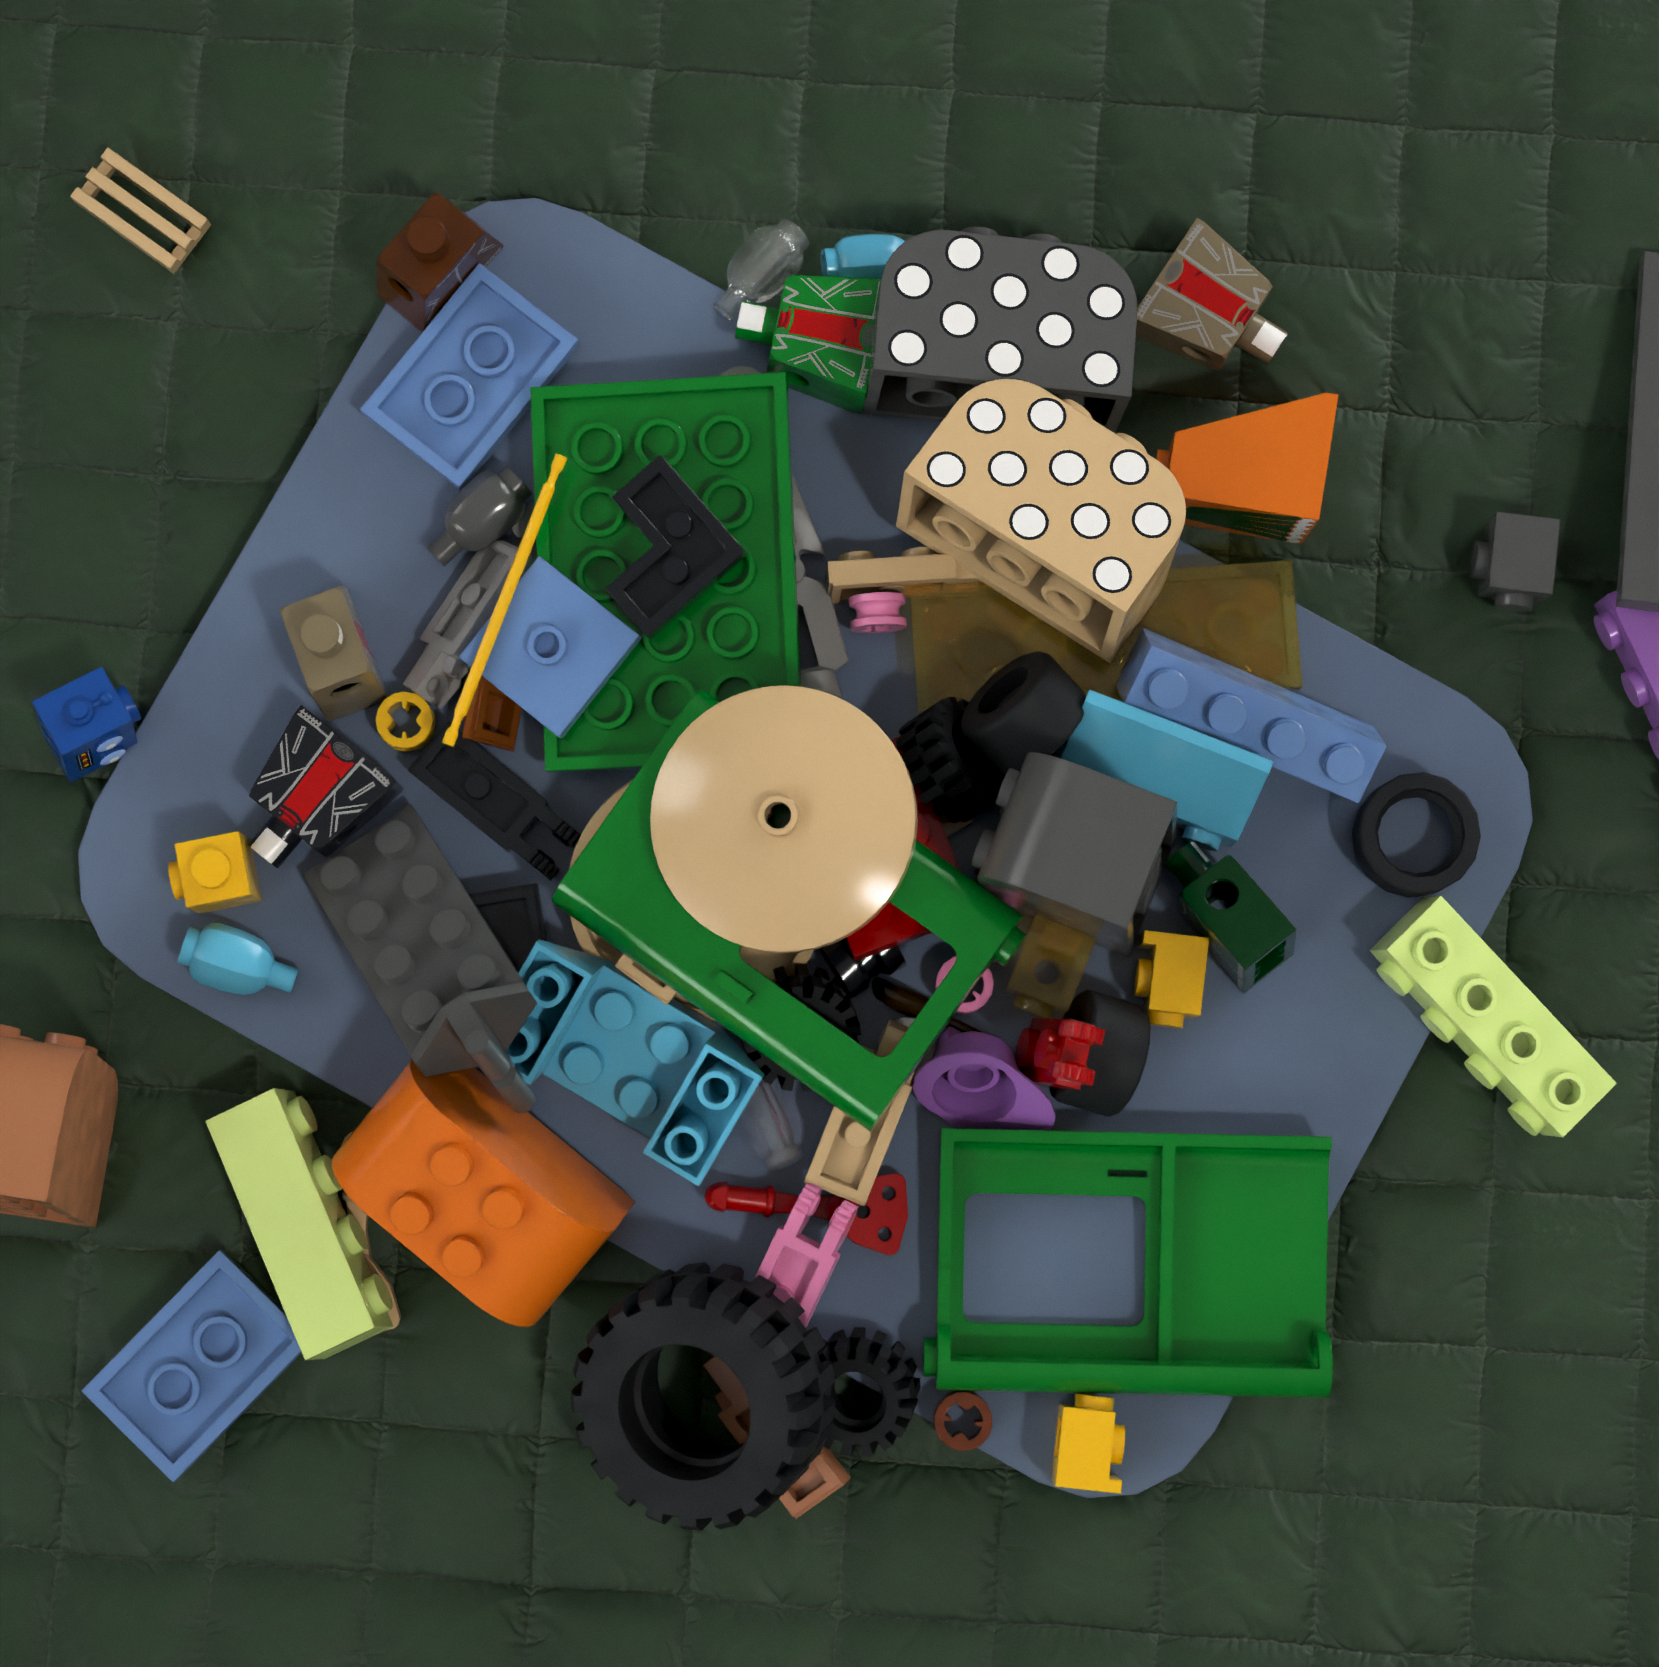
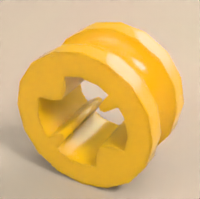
(386, 723)

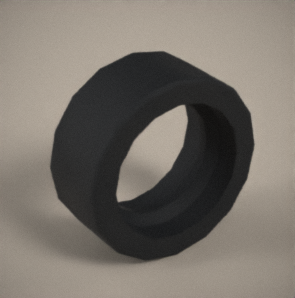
(1447, 797)

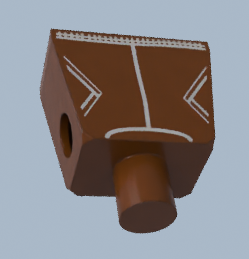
(431, 260)

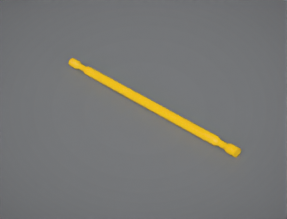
(504, 600)

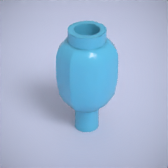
(859, 256)
(233, 961)

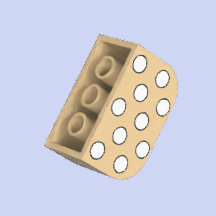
(1047, 510)

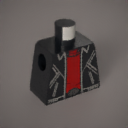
(316, 790)

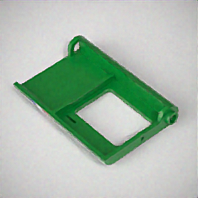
(1226, 1265)

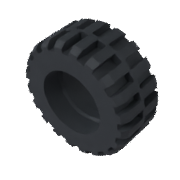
(641, 1440)

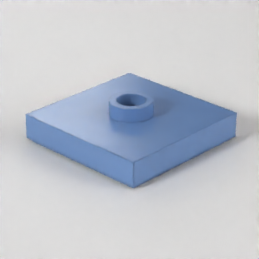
(554, 648)

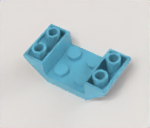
(633, 1056)

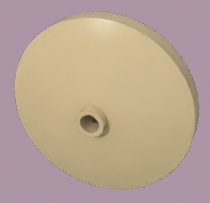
(846, 829)

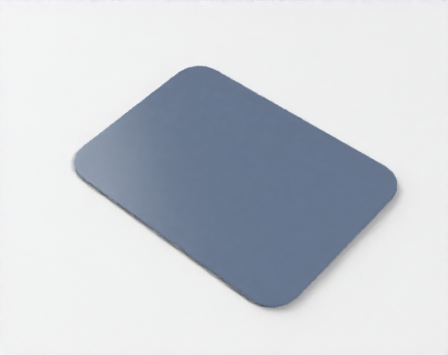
(1293, 1056)

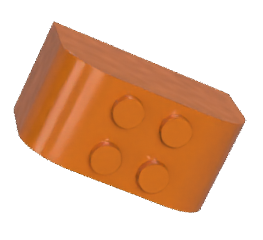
(479, 1191)

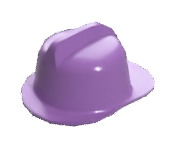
(979, 1086)

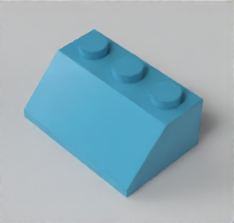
(1204, 775)

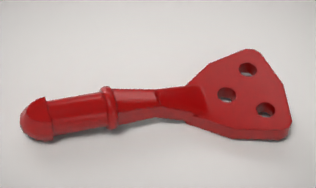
(863, 1231)

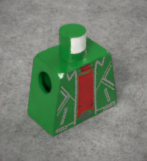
(818, 336)

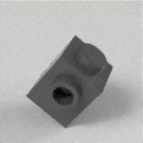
(1516, 560)

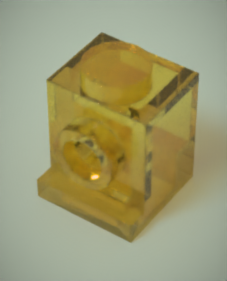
(1056, 944)

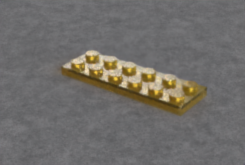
(1223, 611)

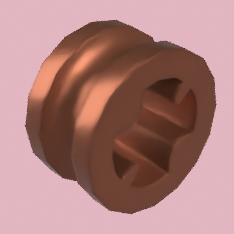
(959, 1440)

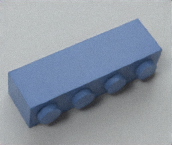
(1251, 714)

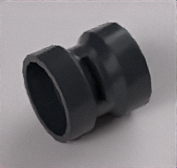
(857, 974)

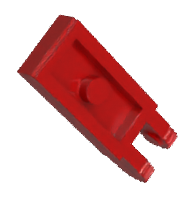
(1057, 1052)

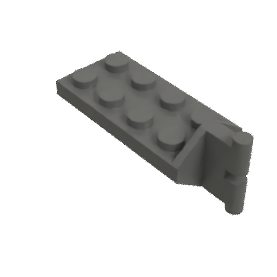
(427, 953)

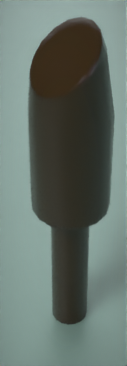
(908, 1001)

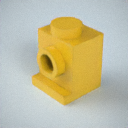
(1171, 977)
(1088, 1445)

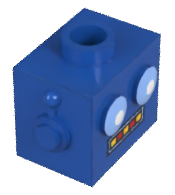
(87, 723)

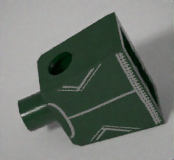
(1245, 938)

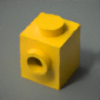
(215, 873)

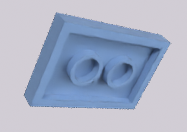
(469, 377)
(196, 1366)

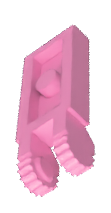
(799, 1263)

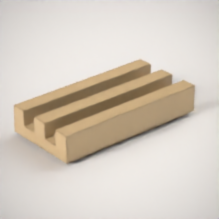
(99, 179)

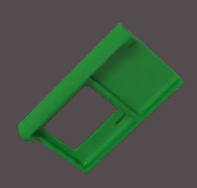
(626, 902)

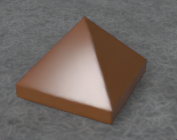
(492, 718)

